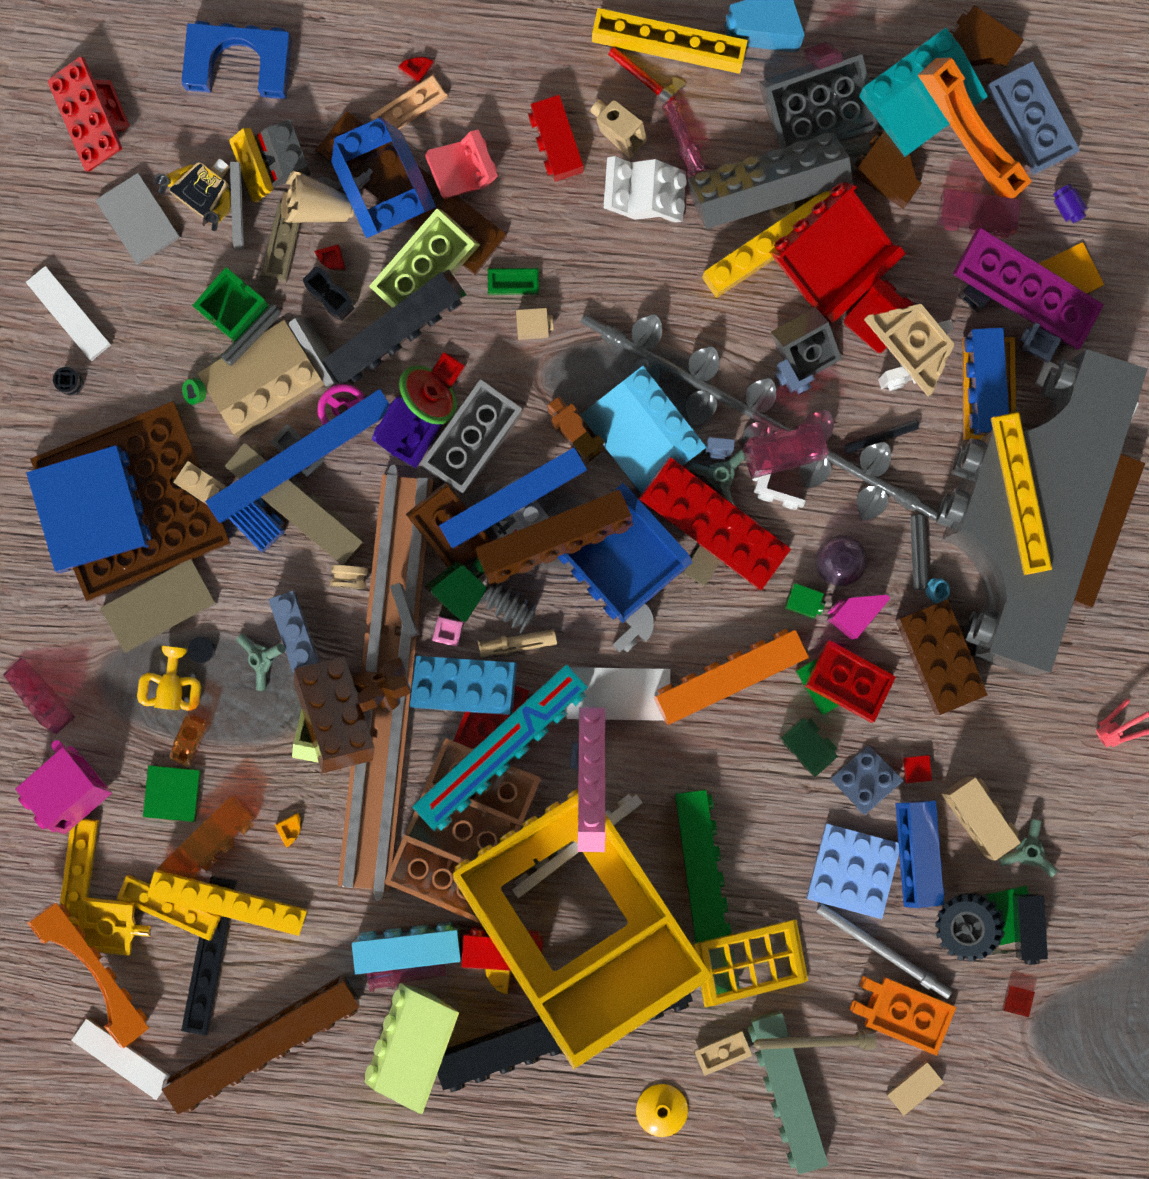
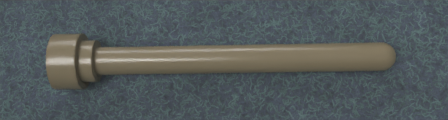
(864, 1039)

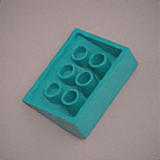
(903, 102)

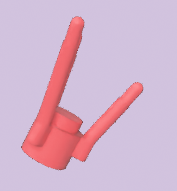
(1110, 733)

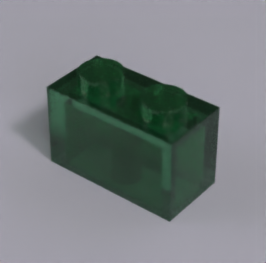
(809, 746)

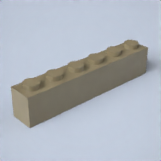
(302, 510)

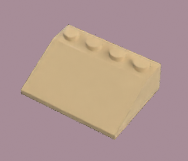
(262, 380)

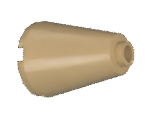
(313, 201)

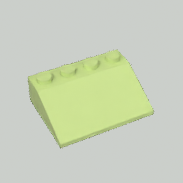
(411, 1047)

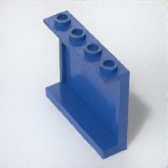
(88, 508)
(631, 565)

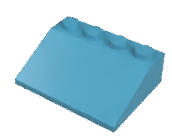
(642, 428)

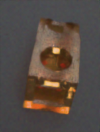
(189, 739)

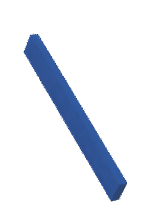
(298, 456)

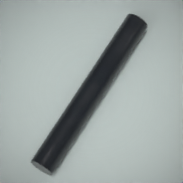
(881, 436)

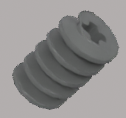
(509, 605)

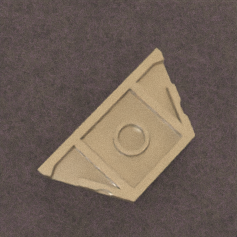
(915, 342)

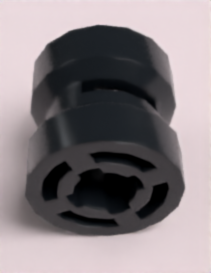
(72, 384)

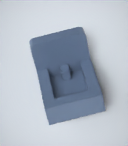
(1039, 342)
(787, 377)

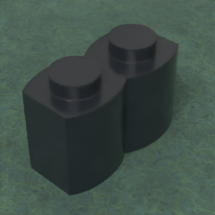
(332, 296)

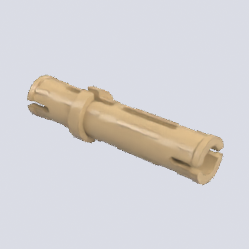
(517, 643)

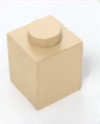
(533, 323)

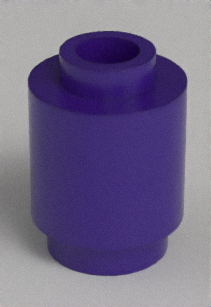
(1070, 204)

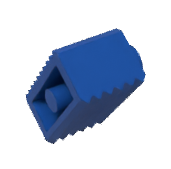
(258, 525)

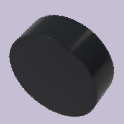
(201, 650)

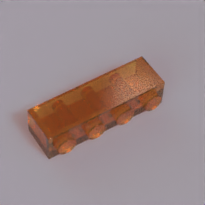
(210, 839)

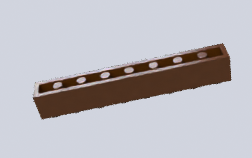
(261, 1044)

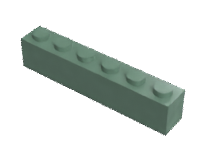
(789, 1094)

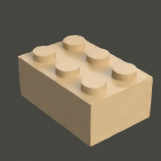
(981, 817)

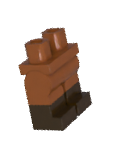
(570, 423)

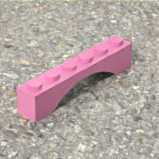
(591, 780)

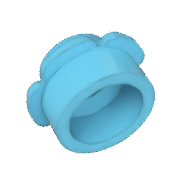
(942, 593)

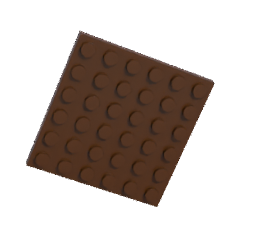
(177, 520)

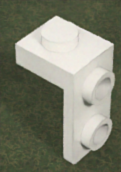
(768, 495)

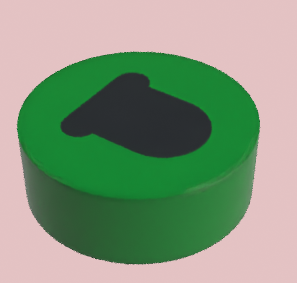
(194, 391)

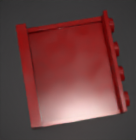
(836, 252)

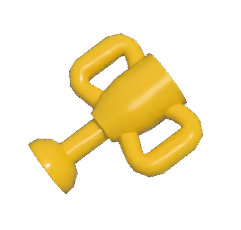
(169, 685)

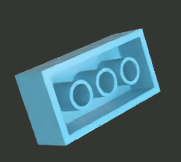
(407, 949)

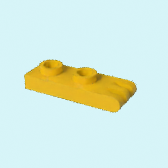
(252, 164)

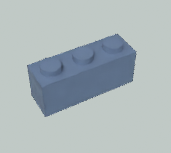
(294, 630)

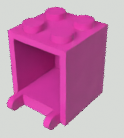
(62, 790)

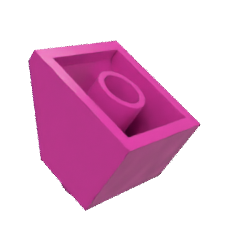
(856, 613)

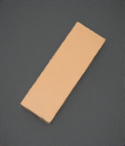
(412, 103)

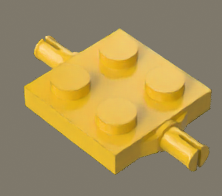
(109, 925)

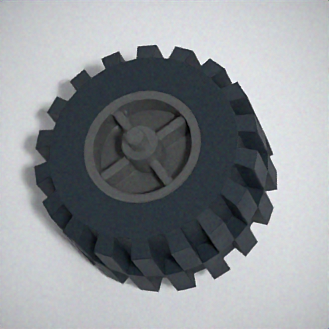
(970, 926)

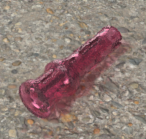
(688, 149)
(394, 977)

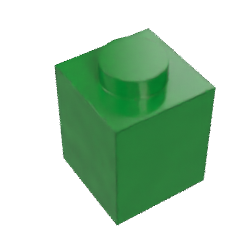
(804, 601)

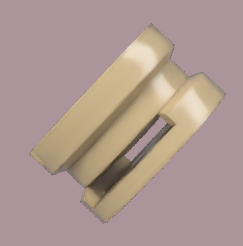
(348, 573)

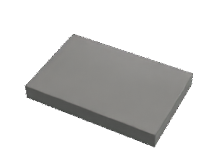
(237, 205)
(137, 219)

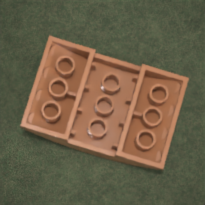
(429, 857)

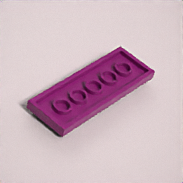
(1027, 288)

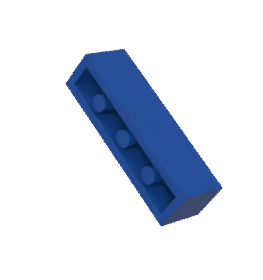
(987, 376)
(920, 854)

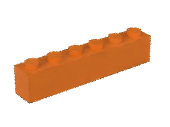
(730, 677)

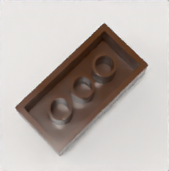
(941, 657)
(333, 714)

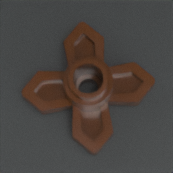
(382, 688)

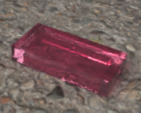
(823, 55)

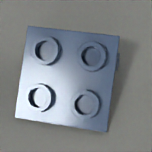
(866, 780)

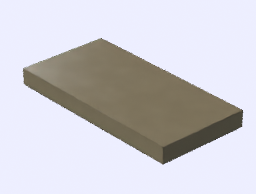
(158, 605)

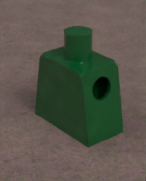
(459, 588)

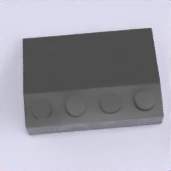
(819, 101)

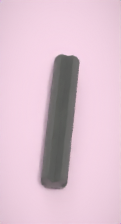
(251, 334)
(919, 552)

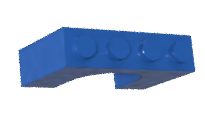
(207, 41)

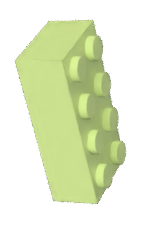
(434, 248)

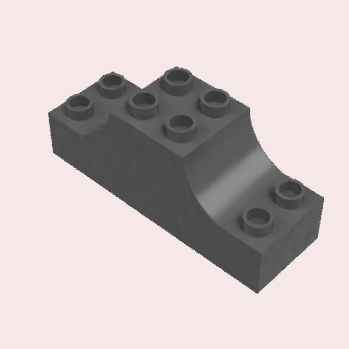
(1072, 472)

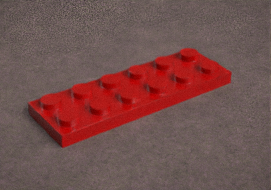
(714, 523)

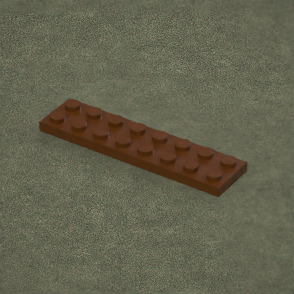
(391, 180)

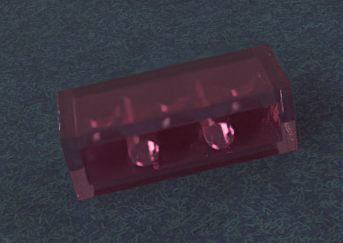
(977, 210)
(785, 450)

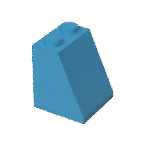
(766, 24)

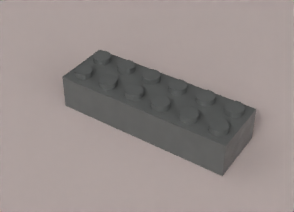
(770, 180)

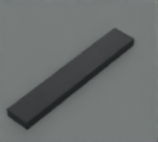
(206, 973)

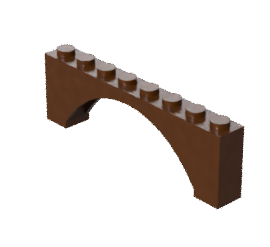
(885, 167)

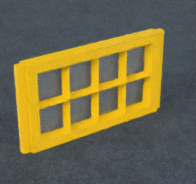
(752, 962)

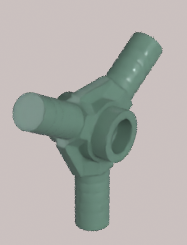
(720, 474)
(260, 658)
(1030, 851)

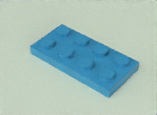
(463, 685)

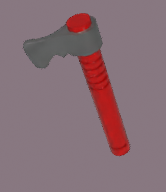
(664, 94)

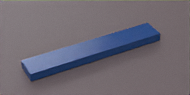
(513, 498)

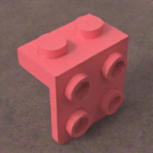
(462, 166)

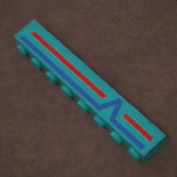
(500, 747)

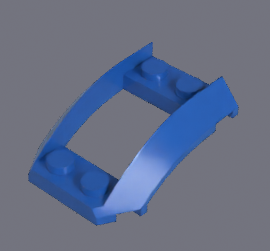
(395, 209)

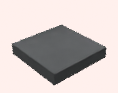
(404, 610)

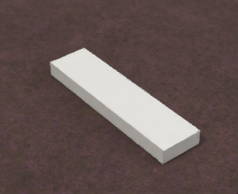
(68, 313)
(122, 1060)

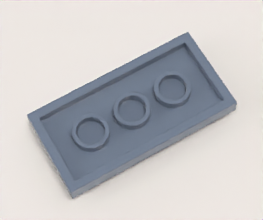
(1032, 118)

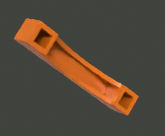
(947, 89)
(124, 1021)

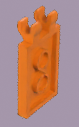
(905, 1014)

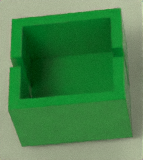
(228, 305)

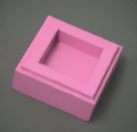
(447, 631)

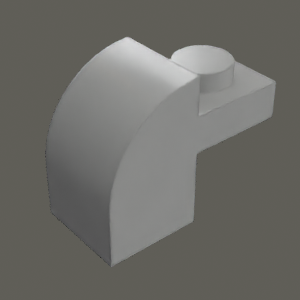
(640, 624)

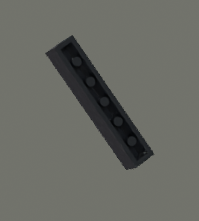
(395, 327)

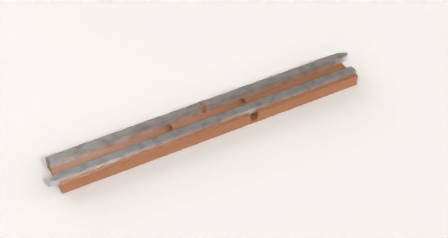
(377, 784)

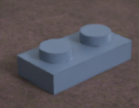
(719, 448)

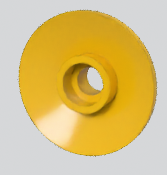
(655, 1098)

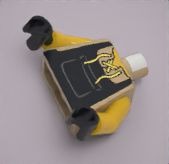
(200, 190)

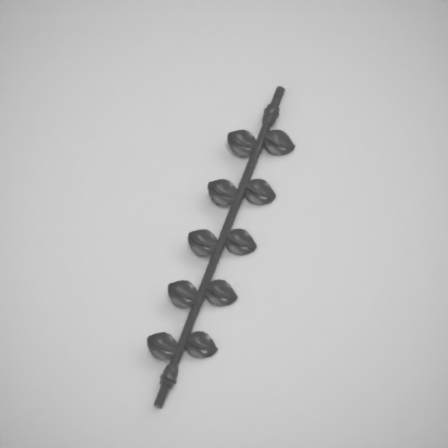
(759, 399)

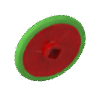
(427, 395)

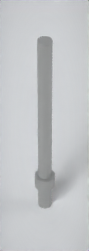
(926, 978)

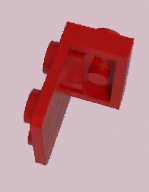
(878, 300)

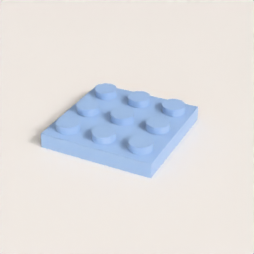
(853, 871)

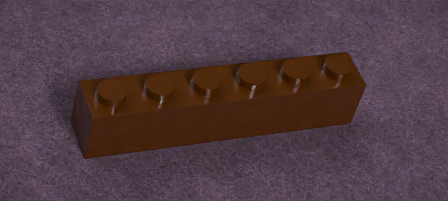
(1109, 528)
(554, 537)

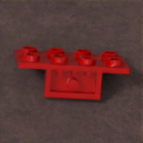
(89, 112)

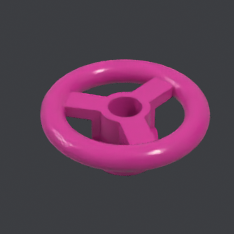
(336, 402)

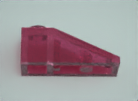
(38, 696)

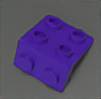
(404, 433)

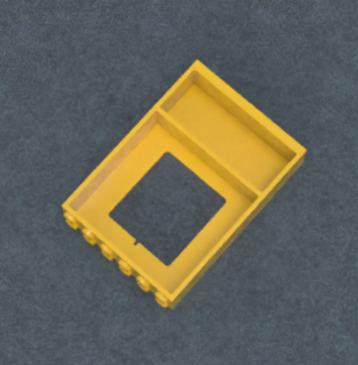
(611, 984)

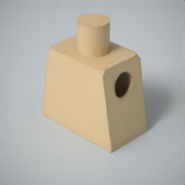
(620, 126)

